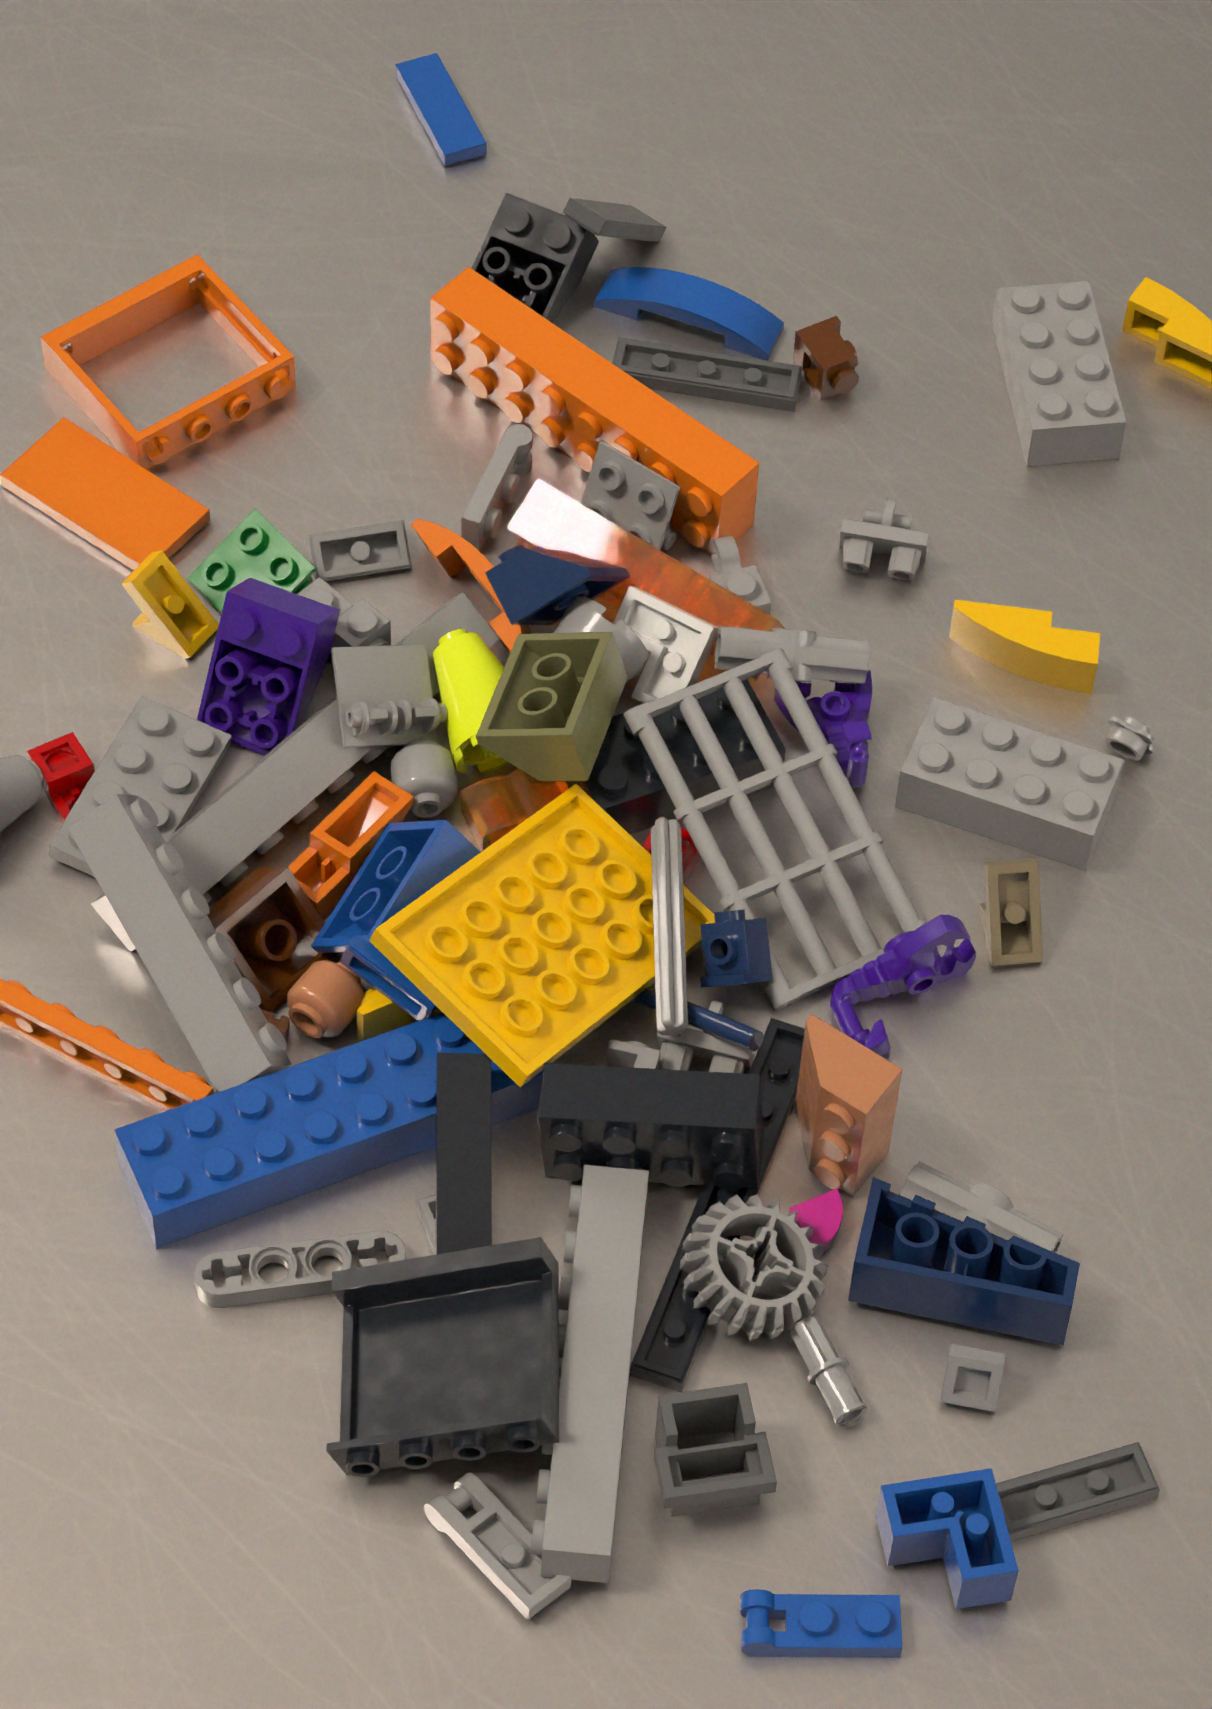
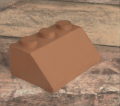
(844, 1106)

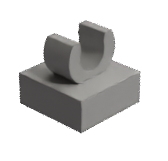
(973, 1377)

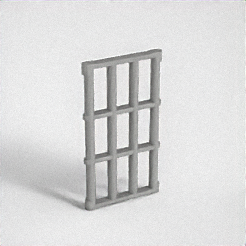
(779, 774)

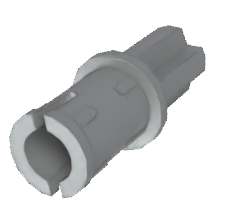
(828, 1371)

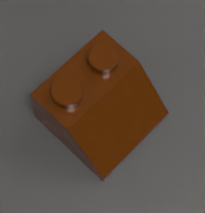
(270, 931)

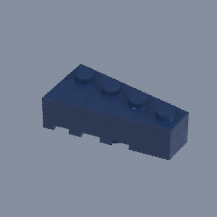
(958, 1270)

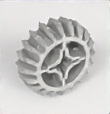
(724, 1268)

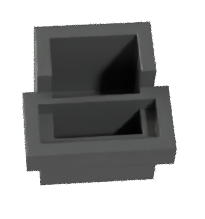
(711, 1451)

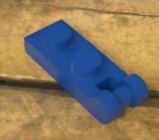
(821, 1625)

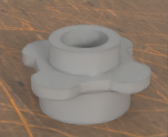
(1129, 738)

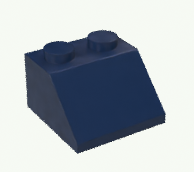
(542, 582)

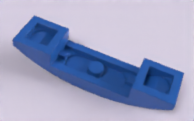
(693, 301)

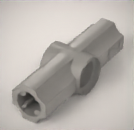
(808, 654)
(980, 1203)

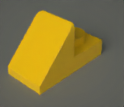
(169, 606)

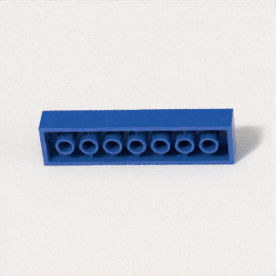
(298, 1129)

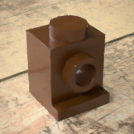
(826, 358)

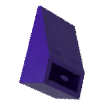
(265, 663)

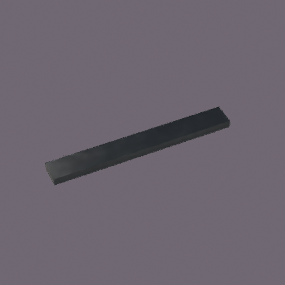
(674, 1326)

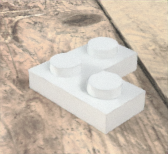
(675, 639)

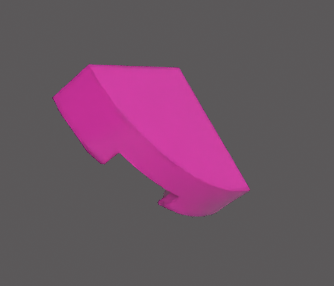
(824, 1214)

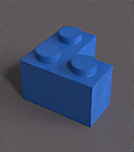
(956, 1521)

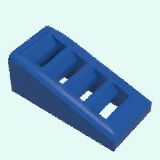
(381, 974)

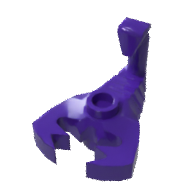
(843, 723)
(908, 964)

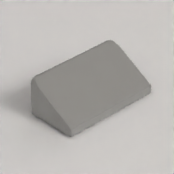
(359, 551)

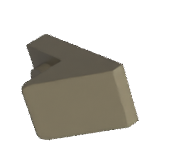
(1012, 911)

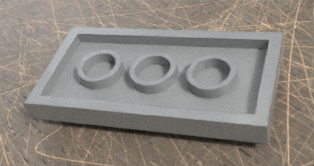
(154, 756)

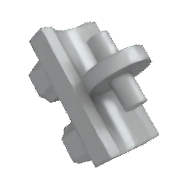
(883, 535)
(725, 1055)

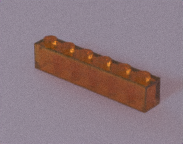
(564, 524)

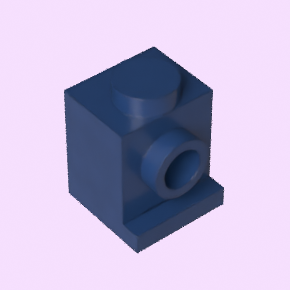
(735, 950)

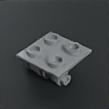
(631, 496)
(385, 695)

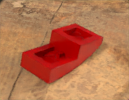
(64, 770)

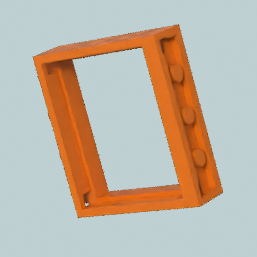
(144, 309)

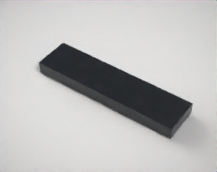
(463, 1152)

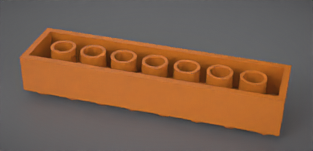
(583, 399)

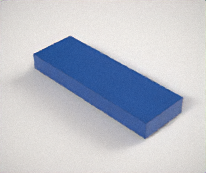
(441, 109)

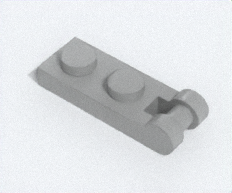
(497, 485)
(495, 1544)

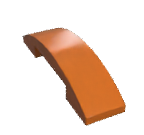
(454, 555)

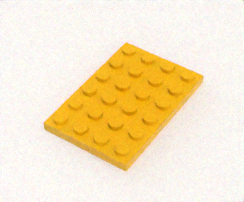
(537, 935)

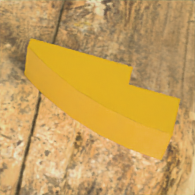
(1173, 327)
(1027, 644)

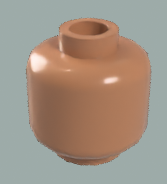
(324, 999)

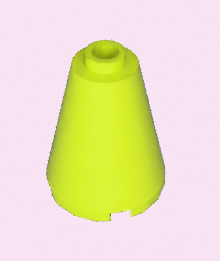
(466, 683)

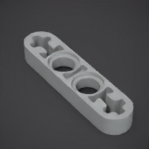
(297, 1258)

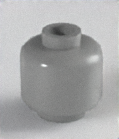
(427, 774)

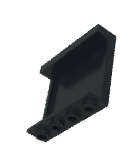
(448, 1357)

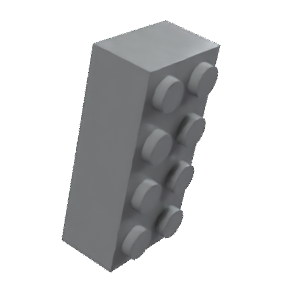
(1058, 373)
(1009, 783)

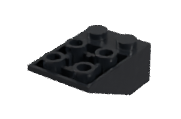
(535, 255)

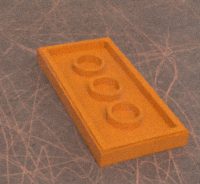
(103, 495)

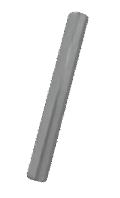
(669, 928)

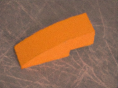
(346, 839)

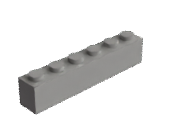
(178, 942)

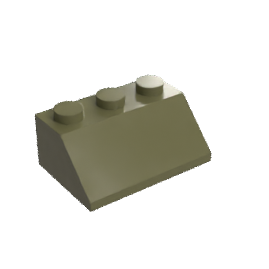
(554, 703)

